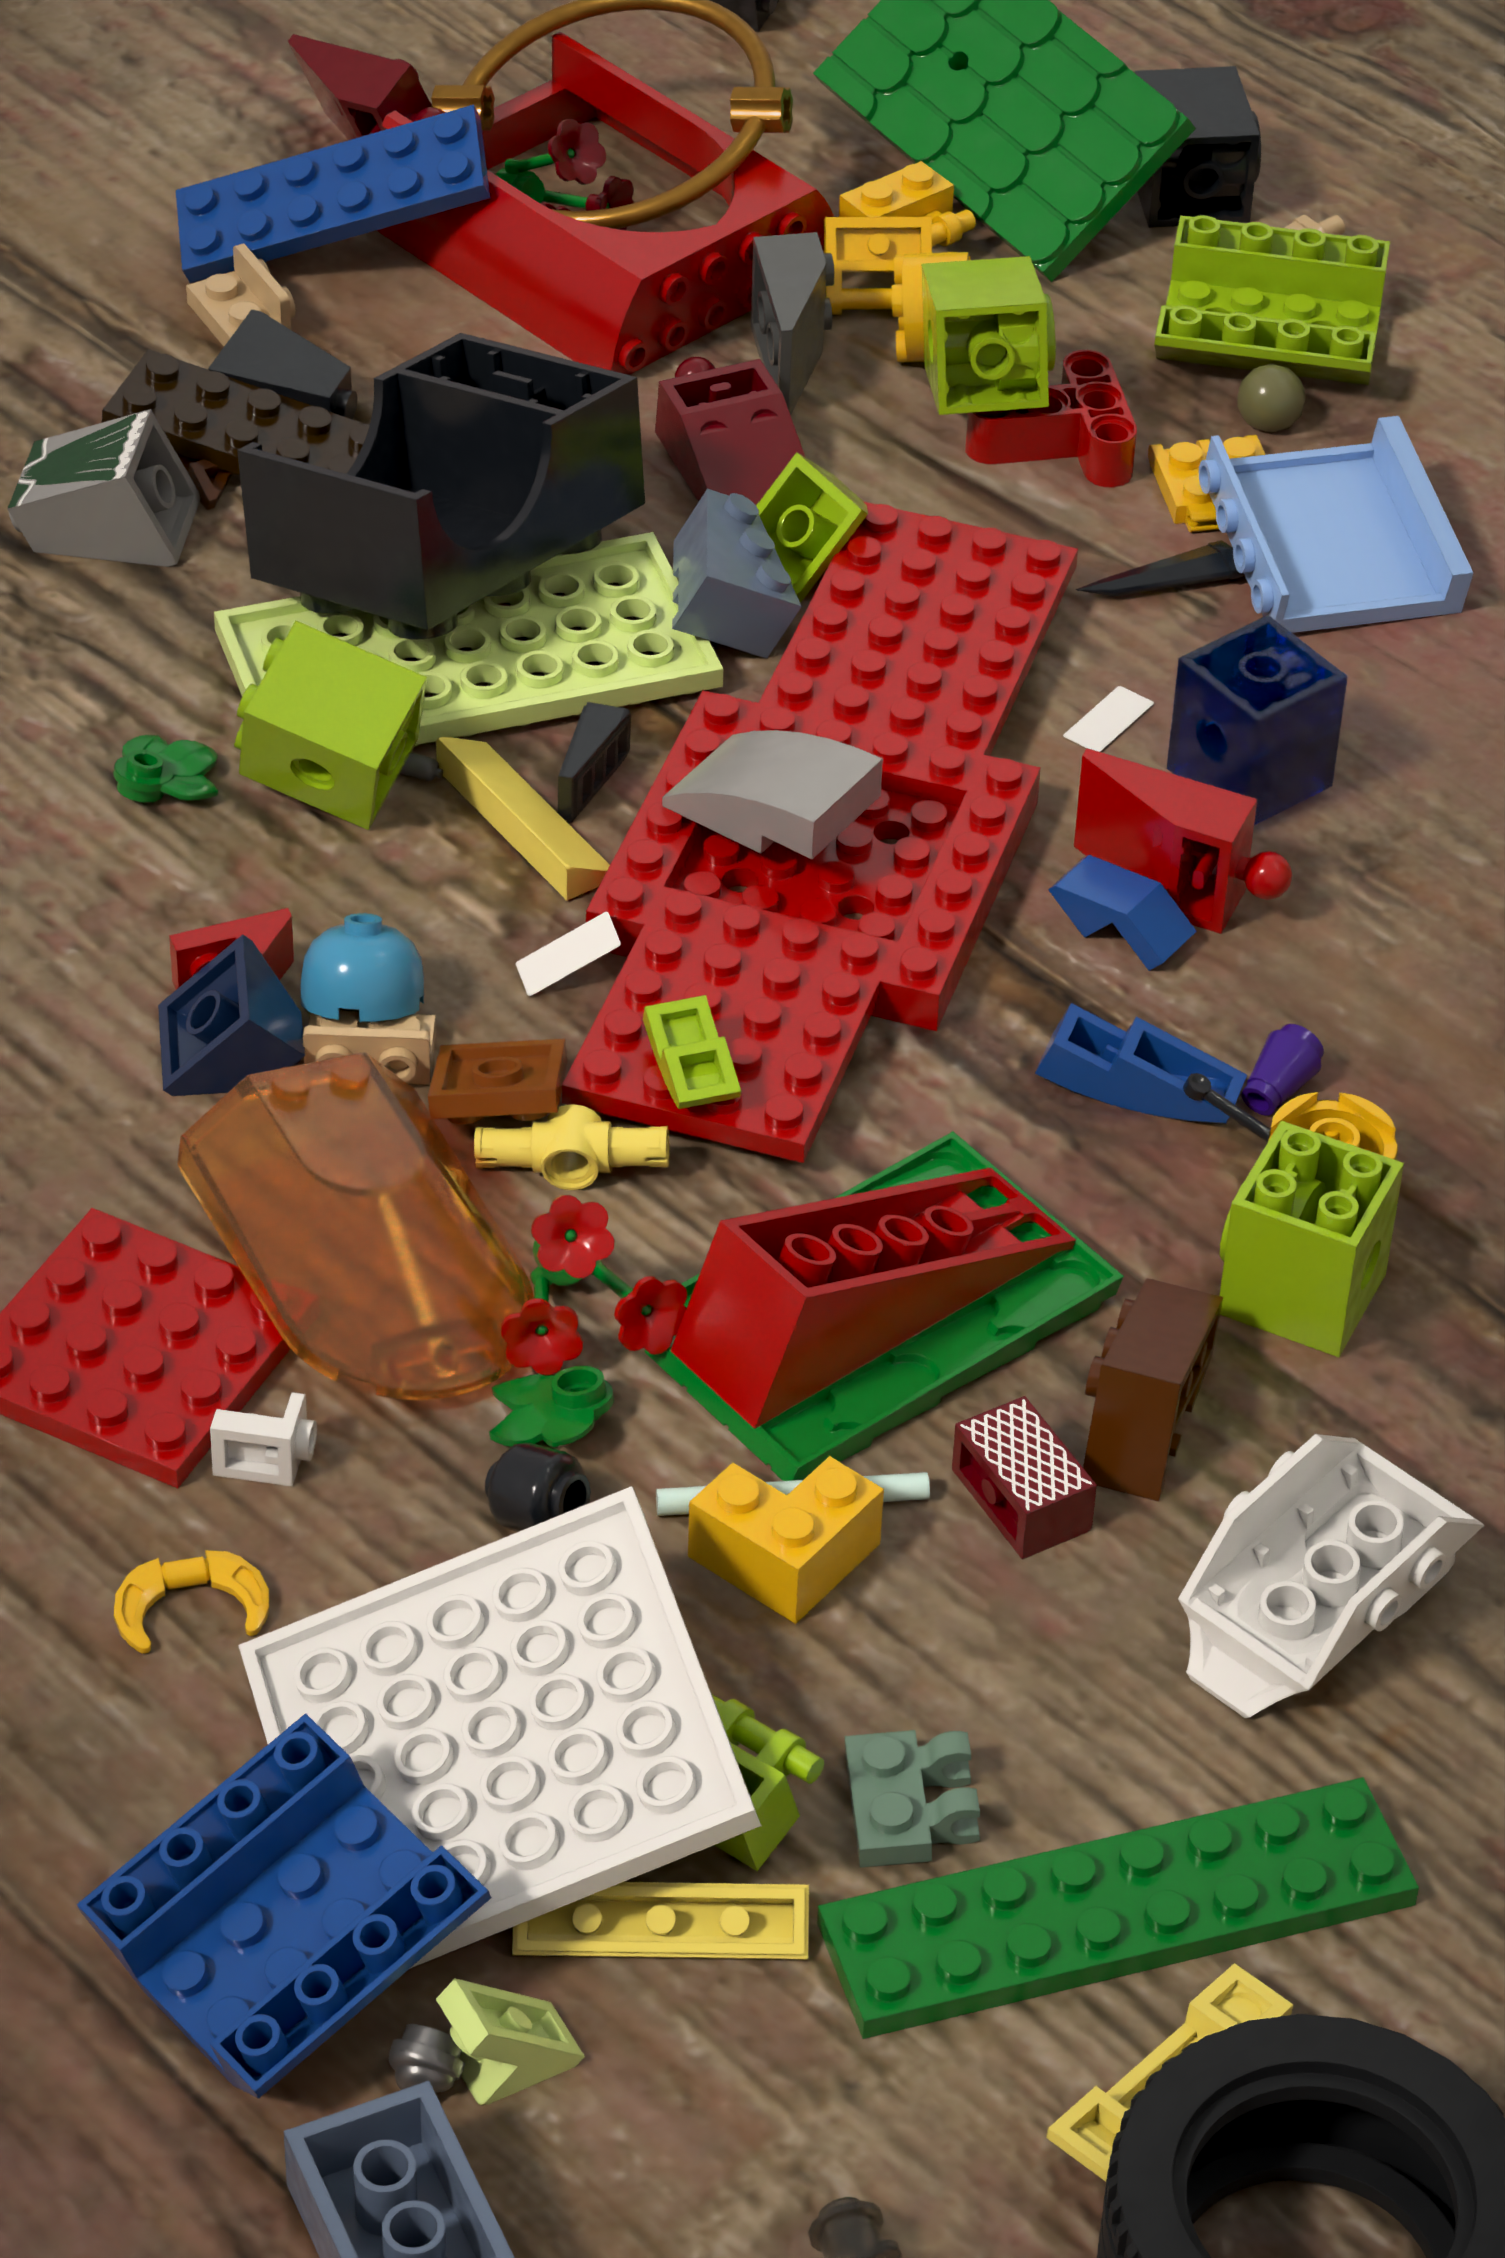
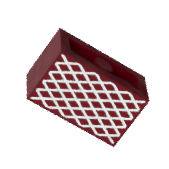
(1023, 1477)

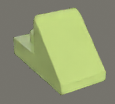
(506, 2039)

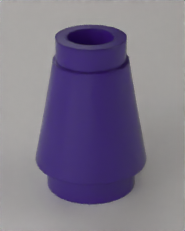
(1283, 1067)

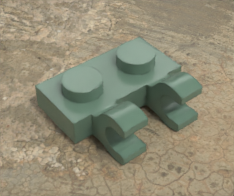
(889, 1797)

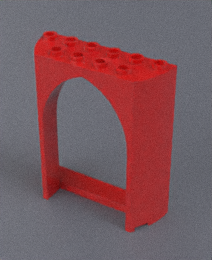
(598, 289)

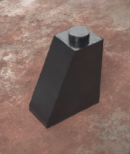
(288, 364)

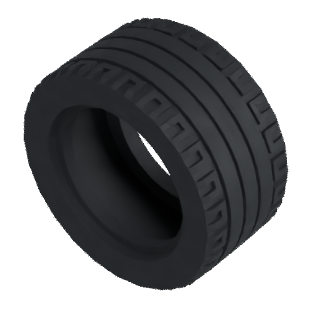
(1313, 2106)

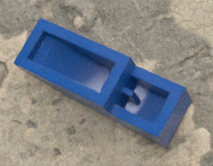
(1134, 1068)

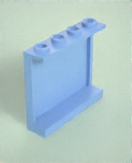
(1338, 532)

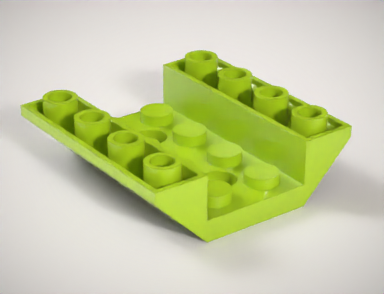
(1273, 298)

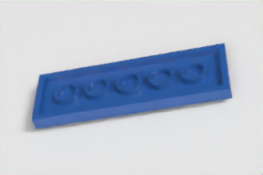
(333, 192)

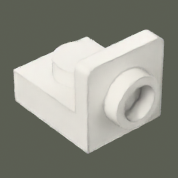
(263, 1446)

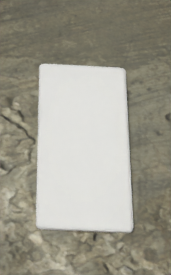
(1108, 719)
(568, 953)

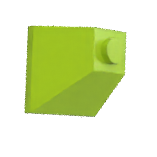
(809, 520)

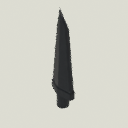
(1191, 567)

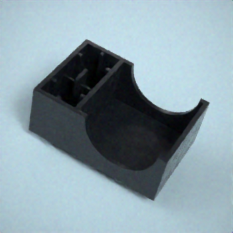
(462, 486)

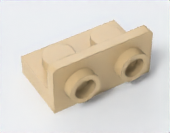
(228, 298)
(398, 1044)

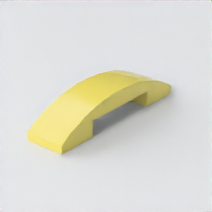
(1092, 2123)

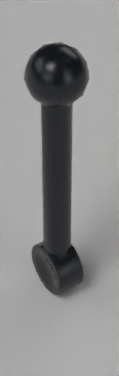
(1199, 1088)

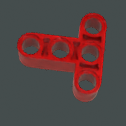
(1083, 420)

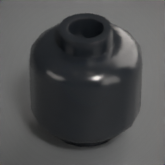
(534, 1485)

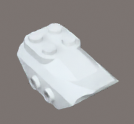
(1312, 1568)

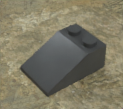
(790, 307)

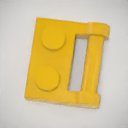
(870, 246)

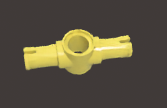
(571, 1147)

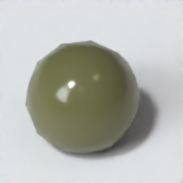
(1271, 398)

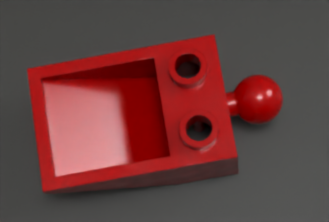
(1177, 834)

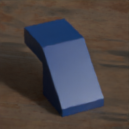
(1139, 907)

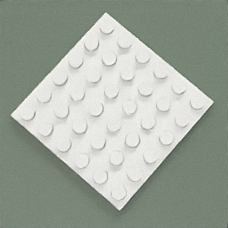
(522, 1712)

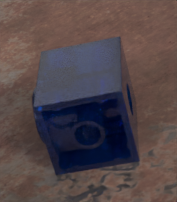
(1258, 717)

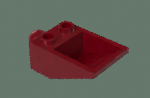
(360, 86)
(726, 427)

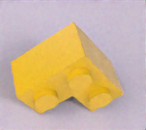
(782, 1545)

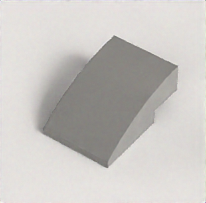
(779, 790)

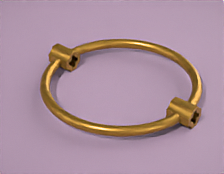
(752, 108)

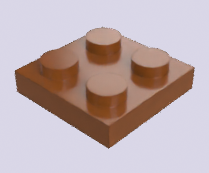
(498, 1080)

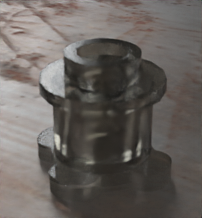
(851, 2231)

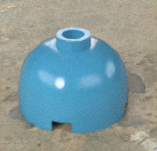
(363, 970)

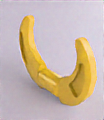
(148, 1584)

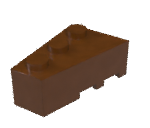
(1146, 1383)

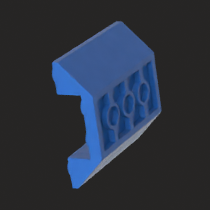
(279, 1908)

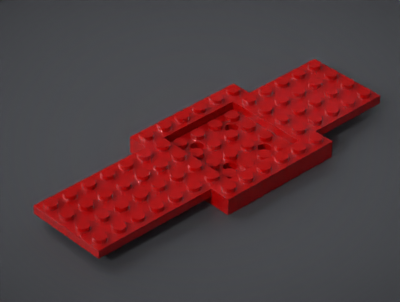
(907, 658)

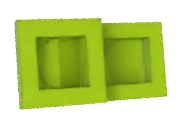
(690, 1052)

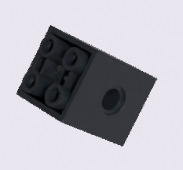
(1218, 162)

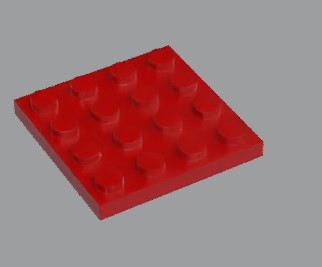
(133, 1347)

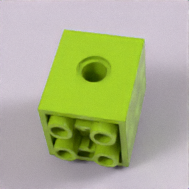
(987, 335)
(329, 724)
(1309, 1238)

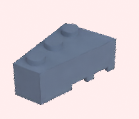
(731, 577)

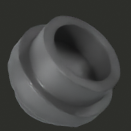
(425, 2056)

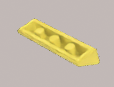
(521, 816)
(675, 1923)

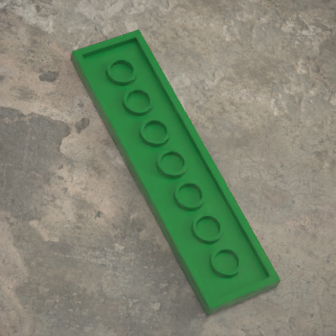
(1114, 1907)

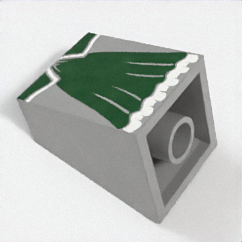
(107, 494)

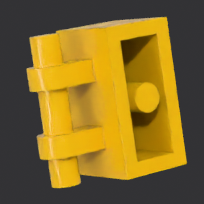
(911, 193)

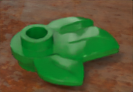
(157, 768)
(552, 1406)

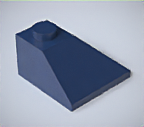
(228, 1024)

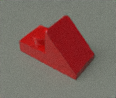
(269, 932)

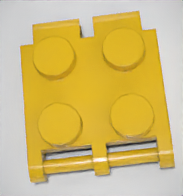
(1179, 483)

